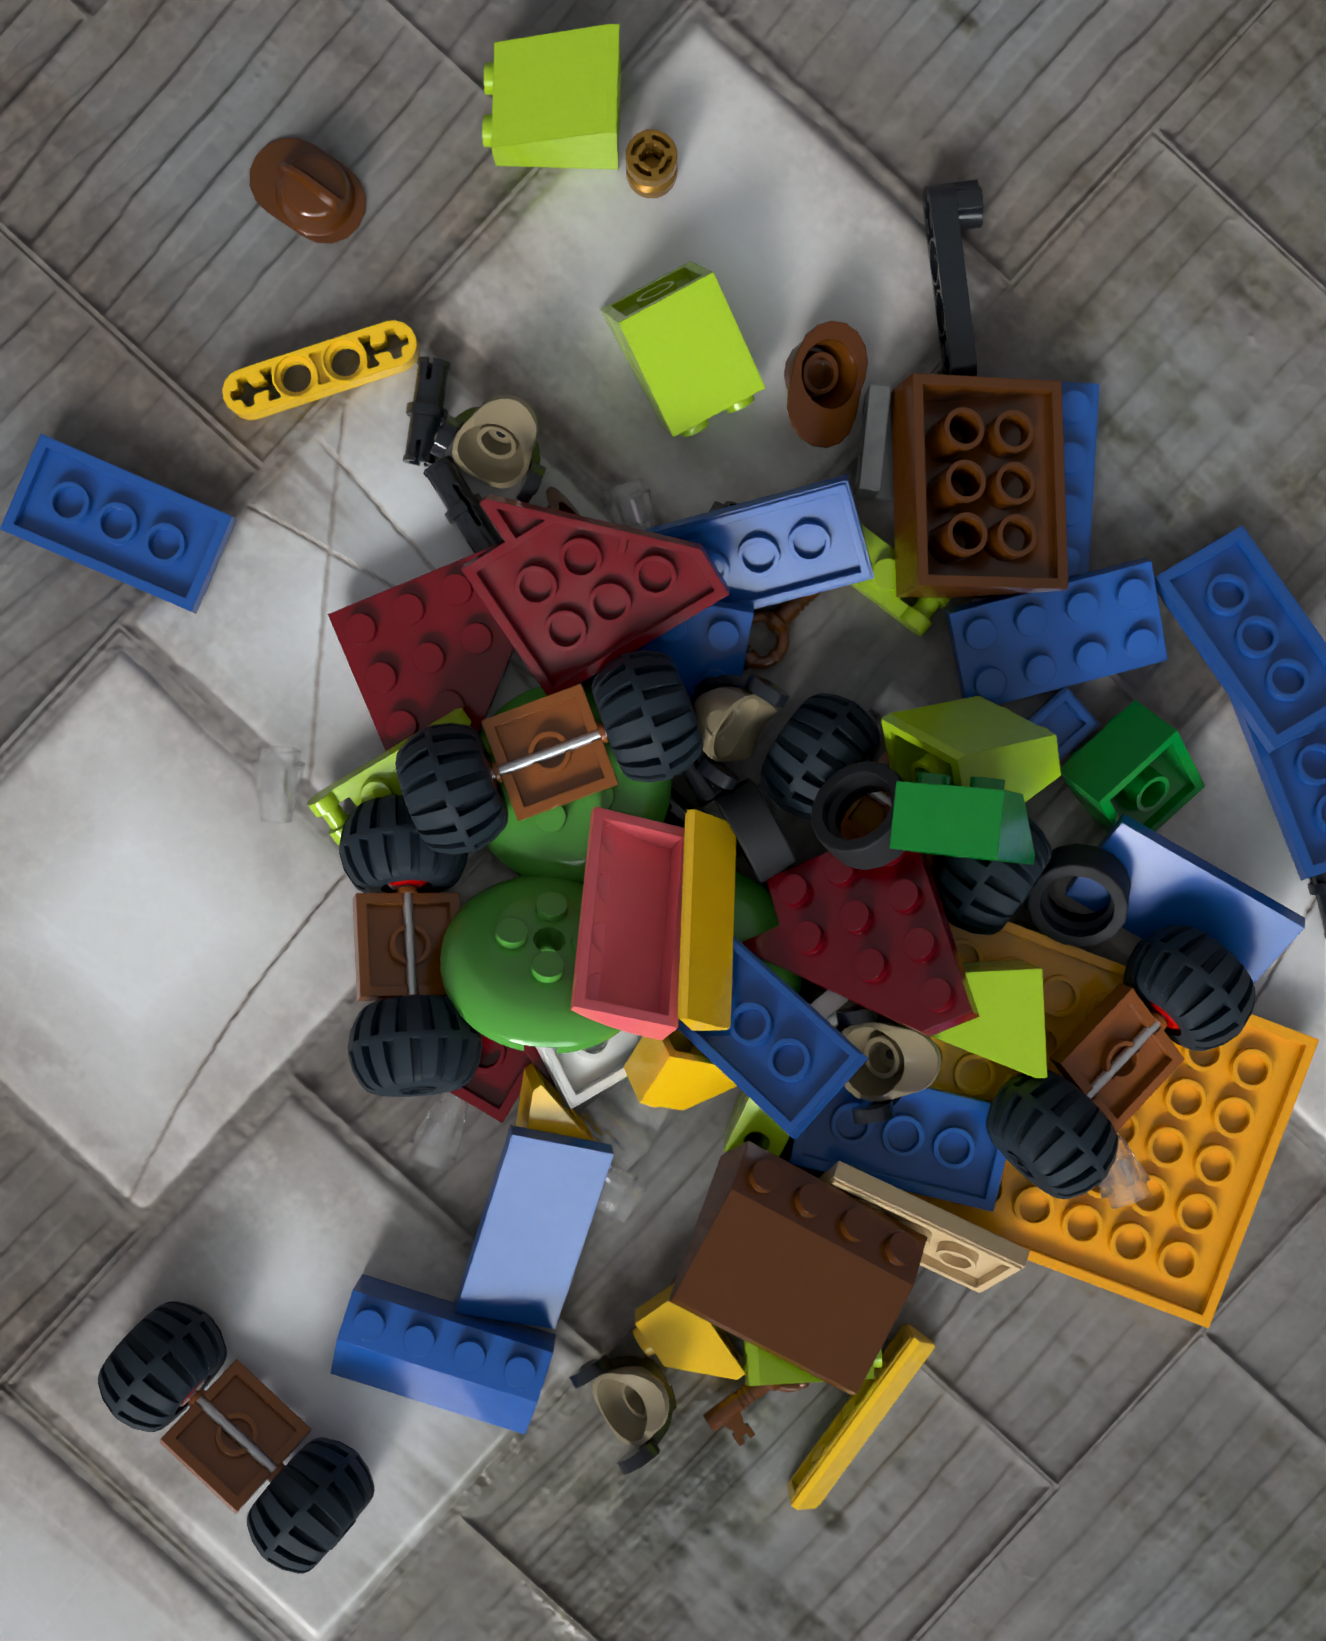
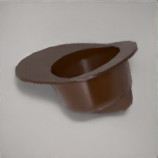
(307, 190)
(825, 383)

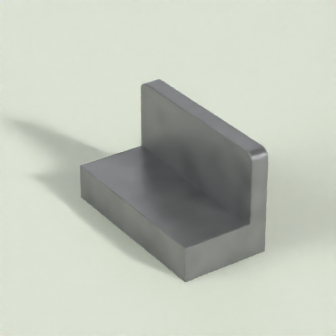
(875, 458)

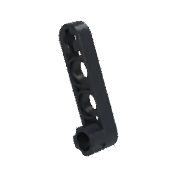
(946, 212)

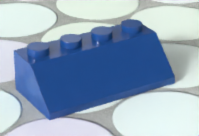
(442, 1357)

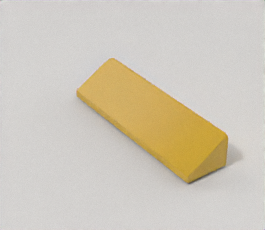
(707, 923)
(858, 1419)

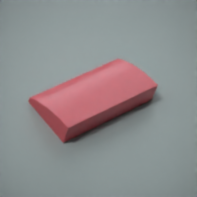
(630, 925)

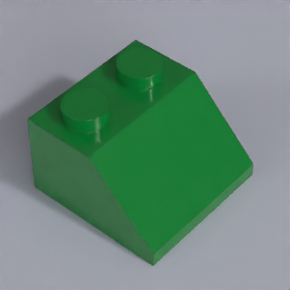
(1133, 770)
(961, 820)

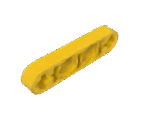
(319, 360)

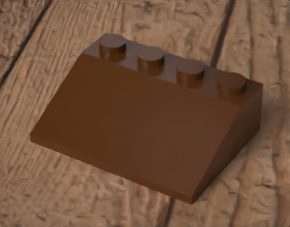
(978, 486)
(797, 1267)

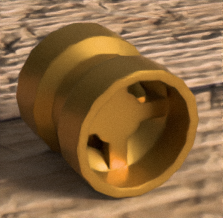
(651, 176)

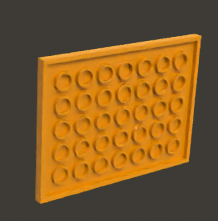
(1198, 1137)

